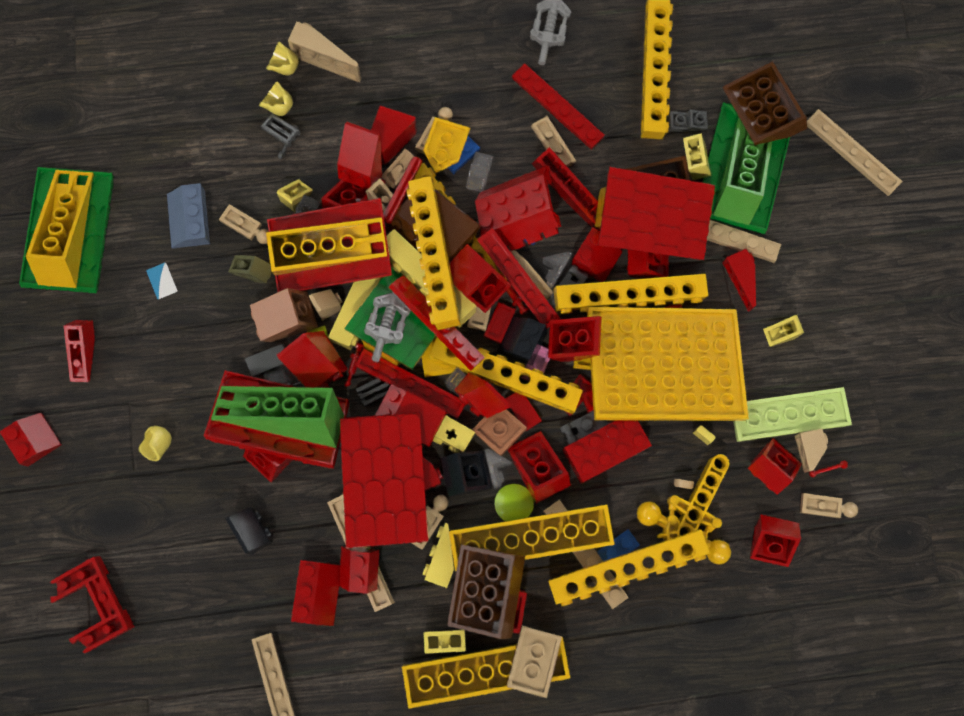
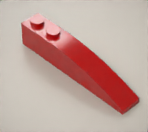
(569, 187)

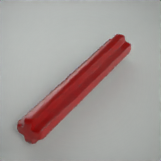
(400, 191)

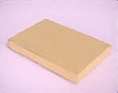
(534, 661)

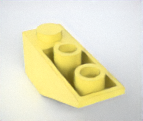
(441, 566)

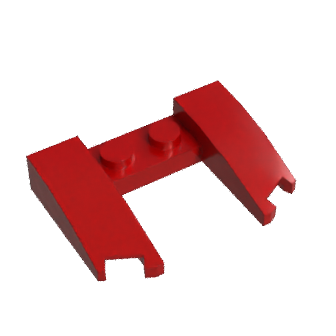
(93, 577)

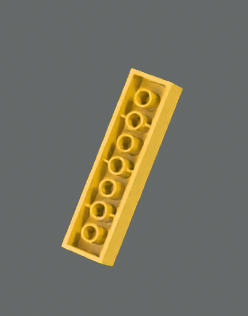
(540, 534)
(466, 675)

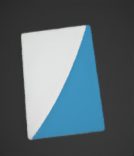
(161, 280)

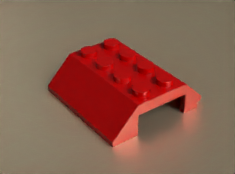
(519, 209)

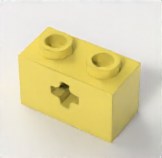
(697, 157)
(462, 433)
(444, 641)

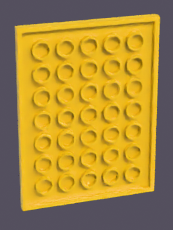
(668, 365)

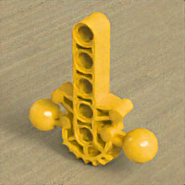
(650, 513)

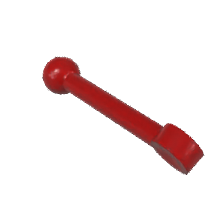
(843, 464)

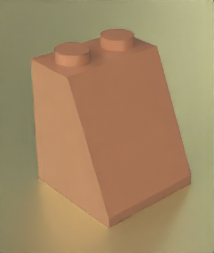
(283, 315)

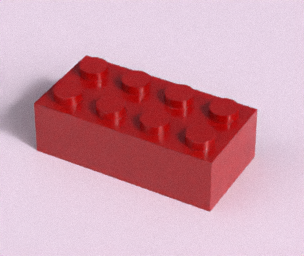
(606, 448)

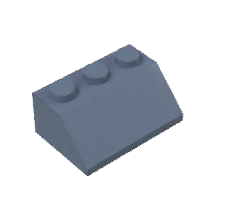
(188, 216)

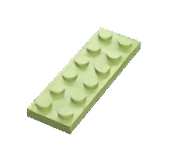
(794, 414)

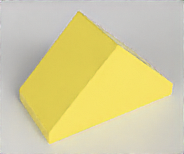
(293, 193)
(783, 331)

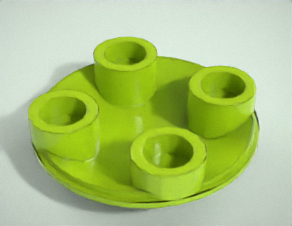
(513, 502)

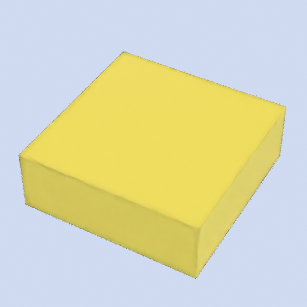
(704, 435)

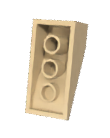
(321, 52)

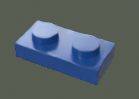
(468, 152)
(622, 545)

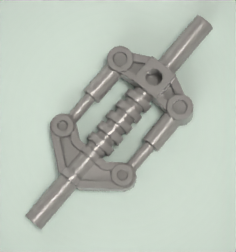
(547, 37)
(383, 333)

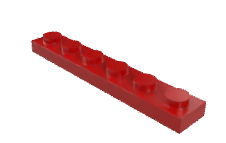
(558, 106)
(517, 277)
(450, 336)
(407, 381)

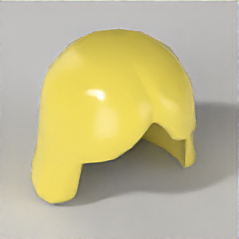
(283, 60)
(275, 98)
(155, 443)

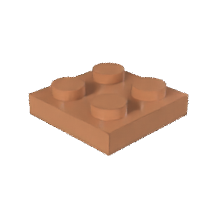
(500, 431)

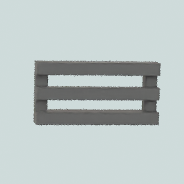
(291, 137)
(368, 385)

